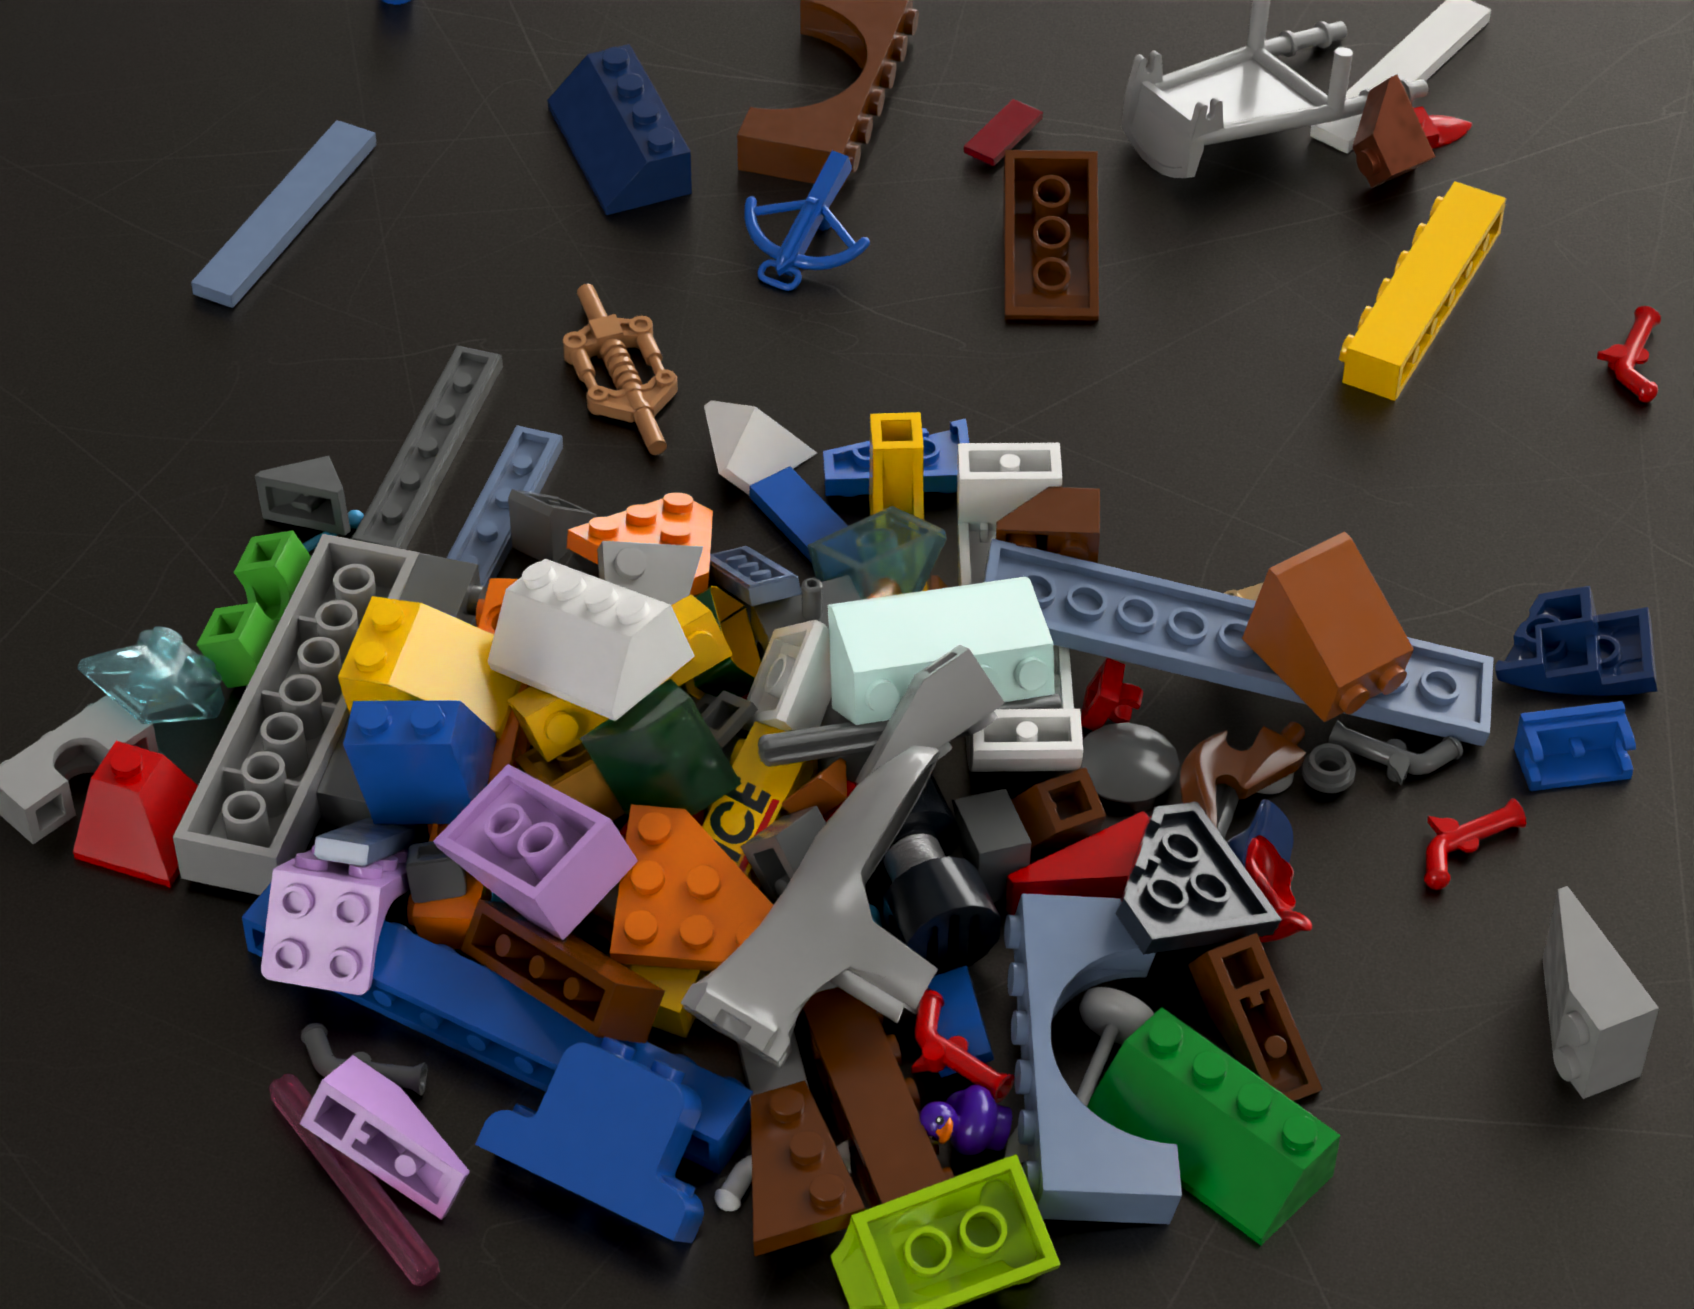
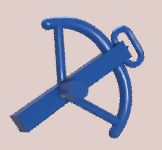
(813, 215)

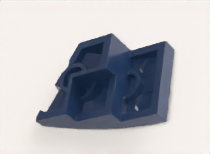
(1578, 652)

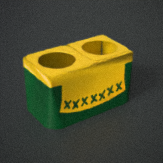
(739, 670)

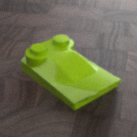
(946, 1243)

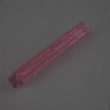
(359, 1188)

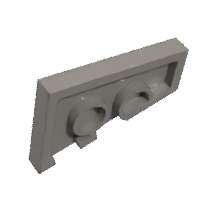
(650, 568)

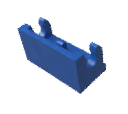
(1575, 746)

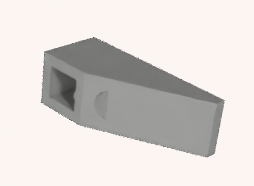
(938, 707)

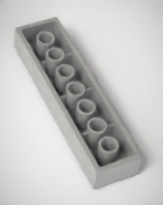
(262, 782)

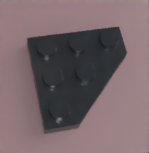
(1190, 886)

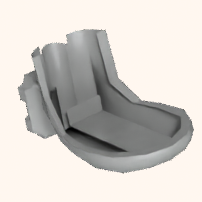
(823, 926)

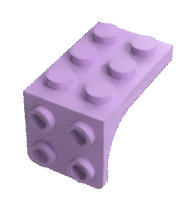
(329, 920)

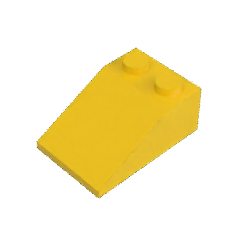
(423, 656)

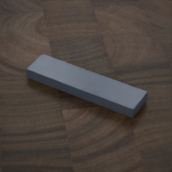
(752, 576)

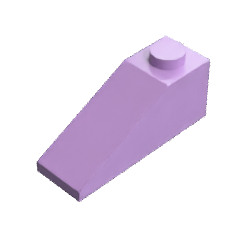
(386, 1135)

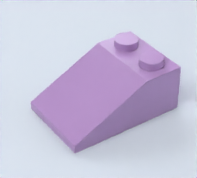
(538, 850)

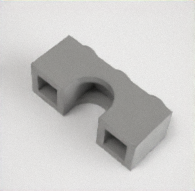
(35, 781)

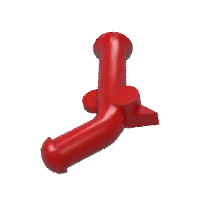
(1625, 357)
(1466, 838)
(953, 1053)

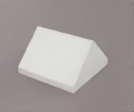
(793, 678)

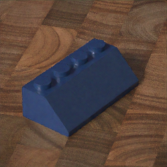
(621, 132)

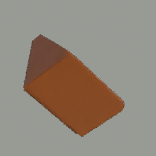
(823, 790)

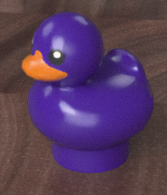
(969, 1121)

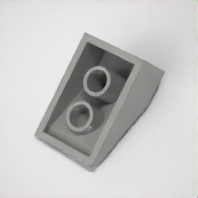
(1594, 1002)

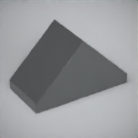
(304, 495)
(542, 523)
(992, 838)

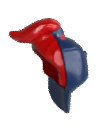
(1266, 855)

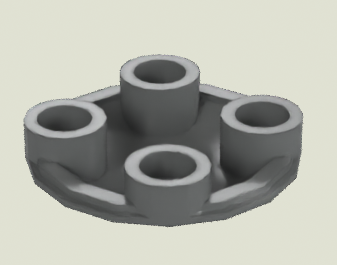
(1130, 764)

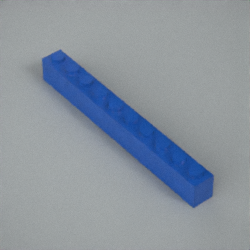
(512, 1031)

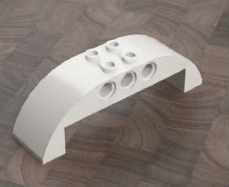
(990, 485)

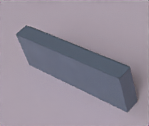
(365, 842)

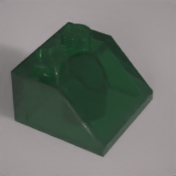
(661, 754)

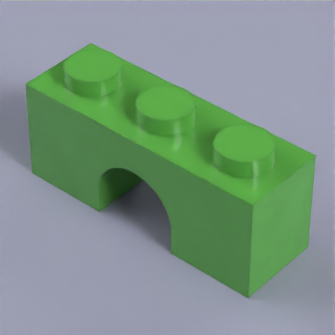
(240, 633)

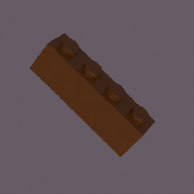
(563, 973)

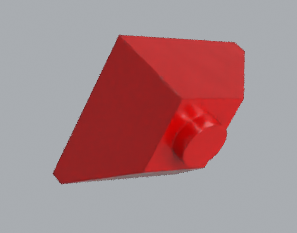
(133, 814)

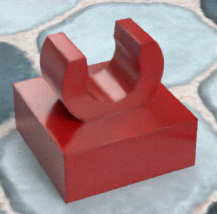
(1109, 697)

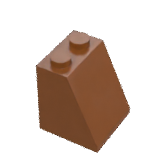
(1329, 629)

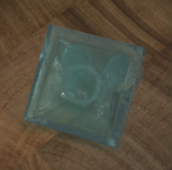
(158, 678)

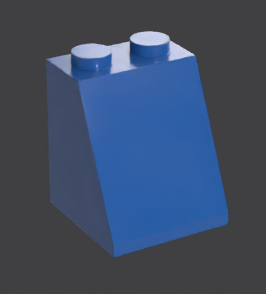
(418, 758)

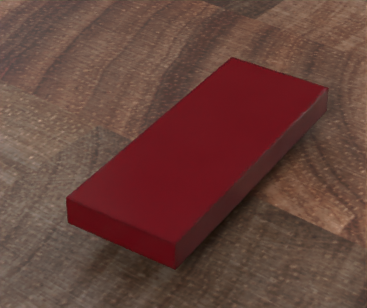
(1003, 132)

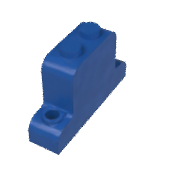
(609, 1136)

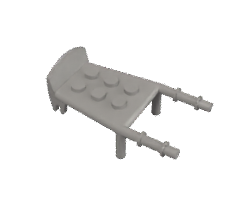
(1236, 96)

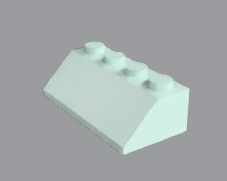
(890, 639)

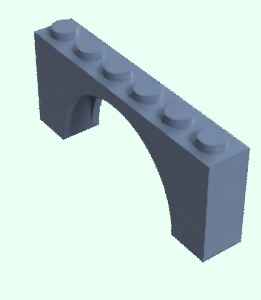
(1075, 1158)

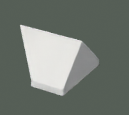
(751, 444)

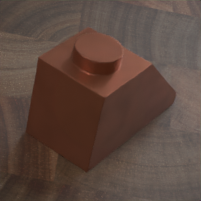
(1389, 135)

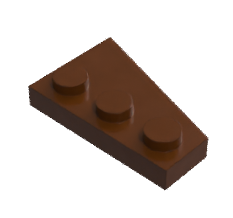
(796, 1172)

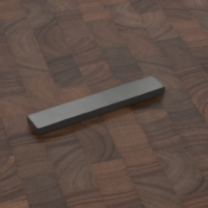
(429, 448)

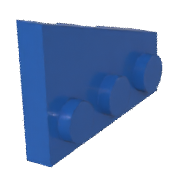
(848, 466)

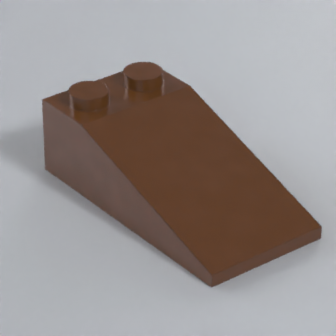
(1051, 235)

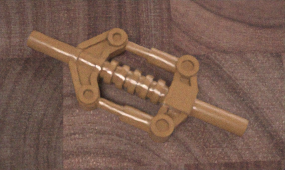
(608, 339)

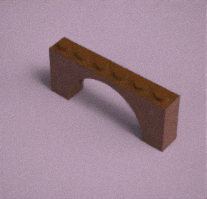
(800, 139)

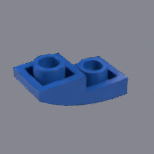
(961, 1014)

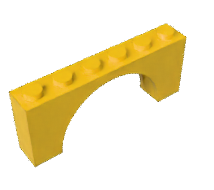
(896, 463)

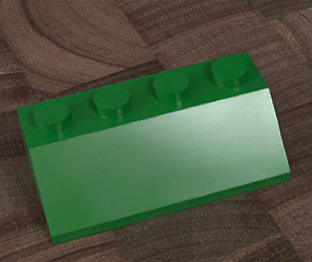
(1235, 1135)

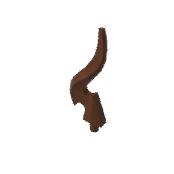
(1246, 771)

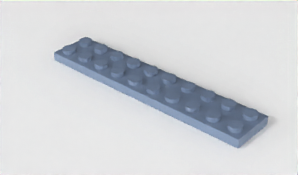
(1201, 637)

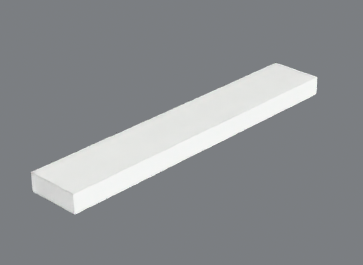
(1412, 59)

